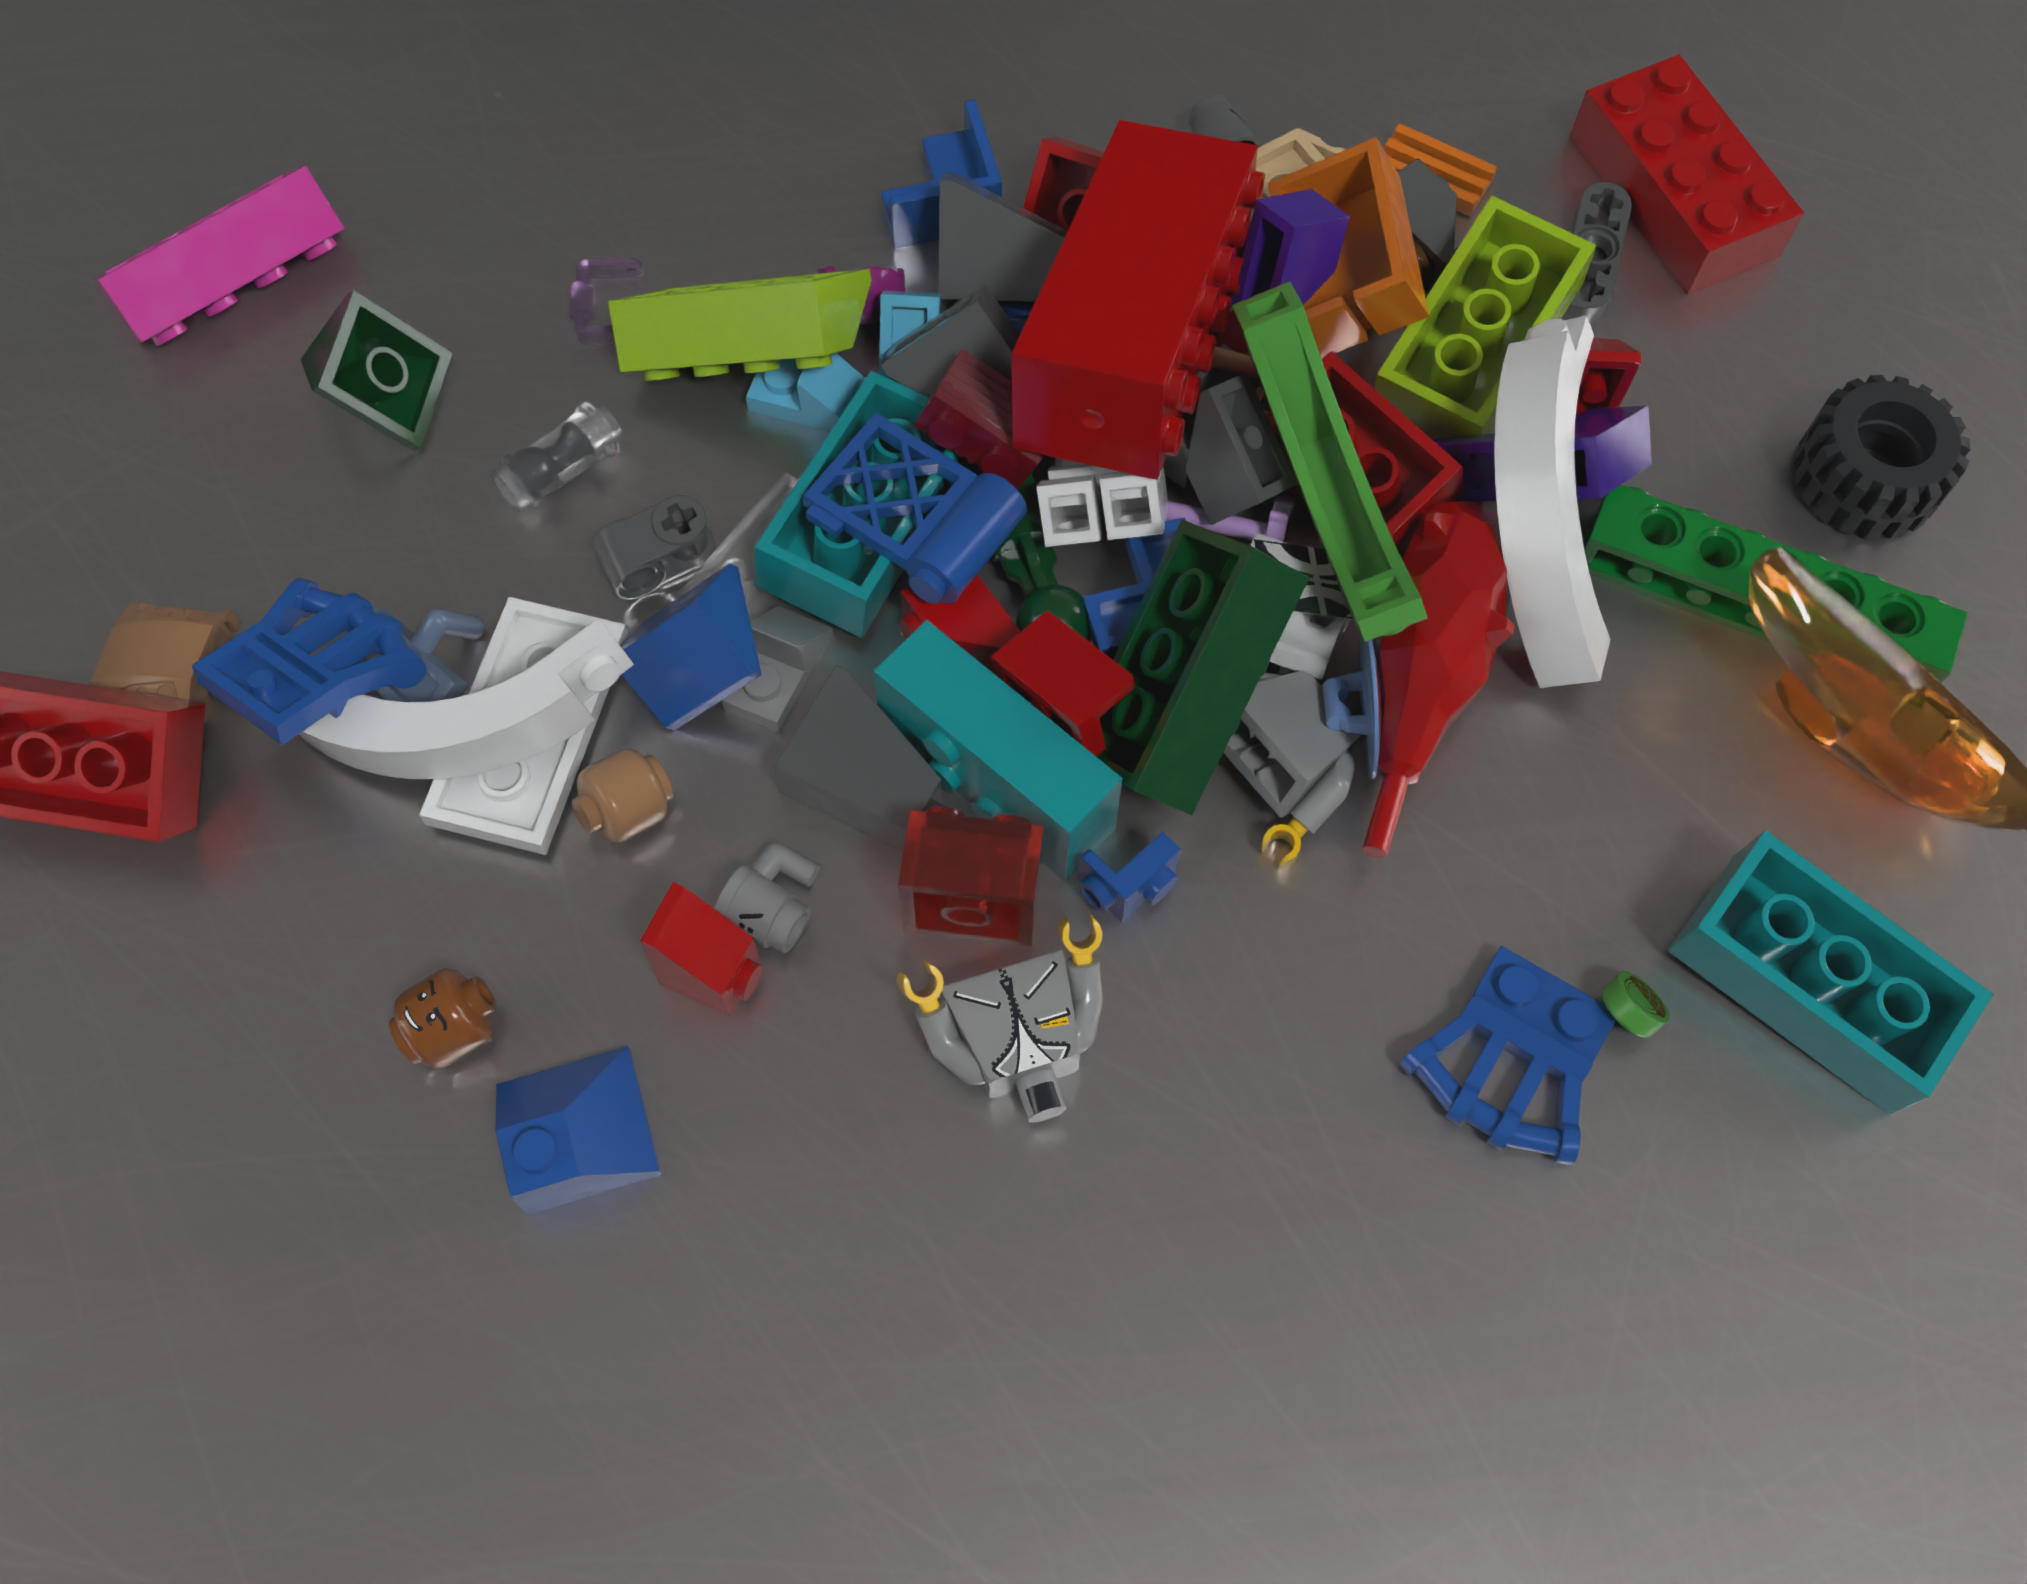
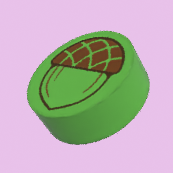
(1635, 1004)

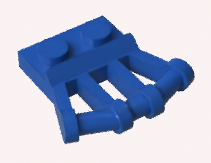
(284, 689)
(1538, 1022)

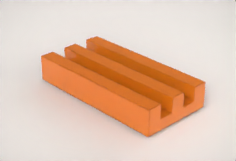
(1445, 161)

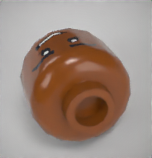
(442, 1018)

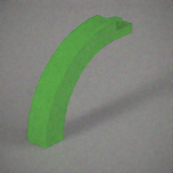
(1327, 465)

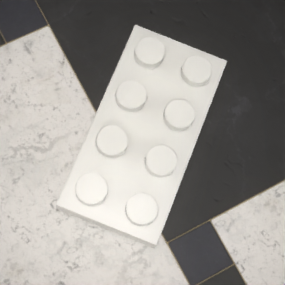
(526, 799)

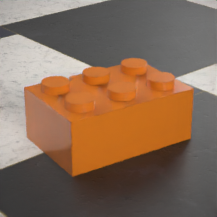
(1378, 266)

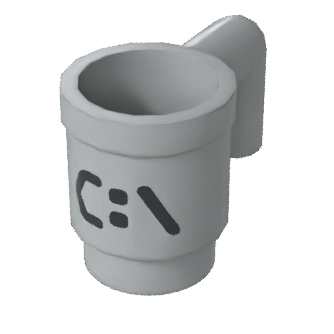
(764, 907)

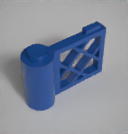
(954, 537)

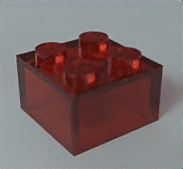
(971, 876)

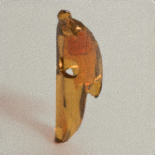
(1880, 706)

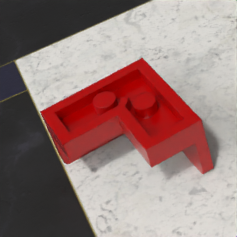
(1063, 677)

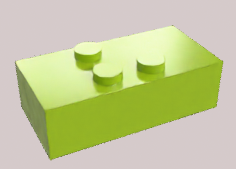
(1494, 288)

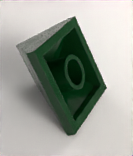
(377, 369)

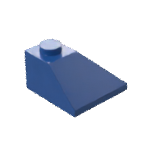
(574, 1131)

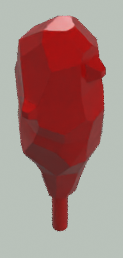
(1440, 662)

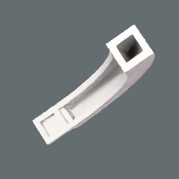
(1540, 504)
(479, 728)

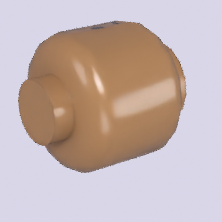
(622, 795)

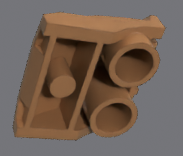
(155, 650)

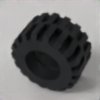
(1905, 428)

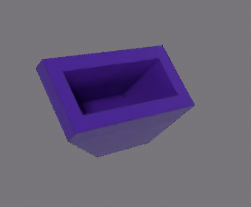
(1291, 240)

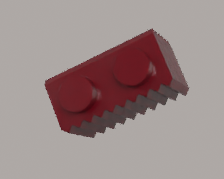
(974, 416)

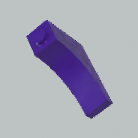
(1608, 451)

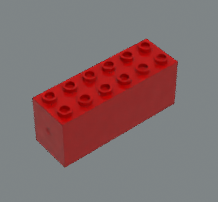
(1135, 300)

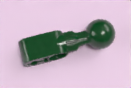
(1032, 566)

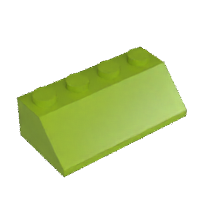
(739, 323)

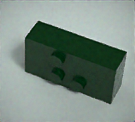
(1195, 661)

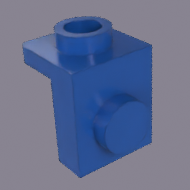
(1144, 878)

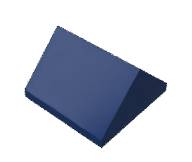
(694, 650)

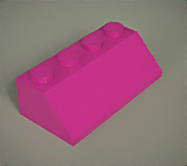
(220, 254)

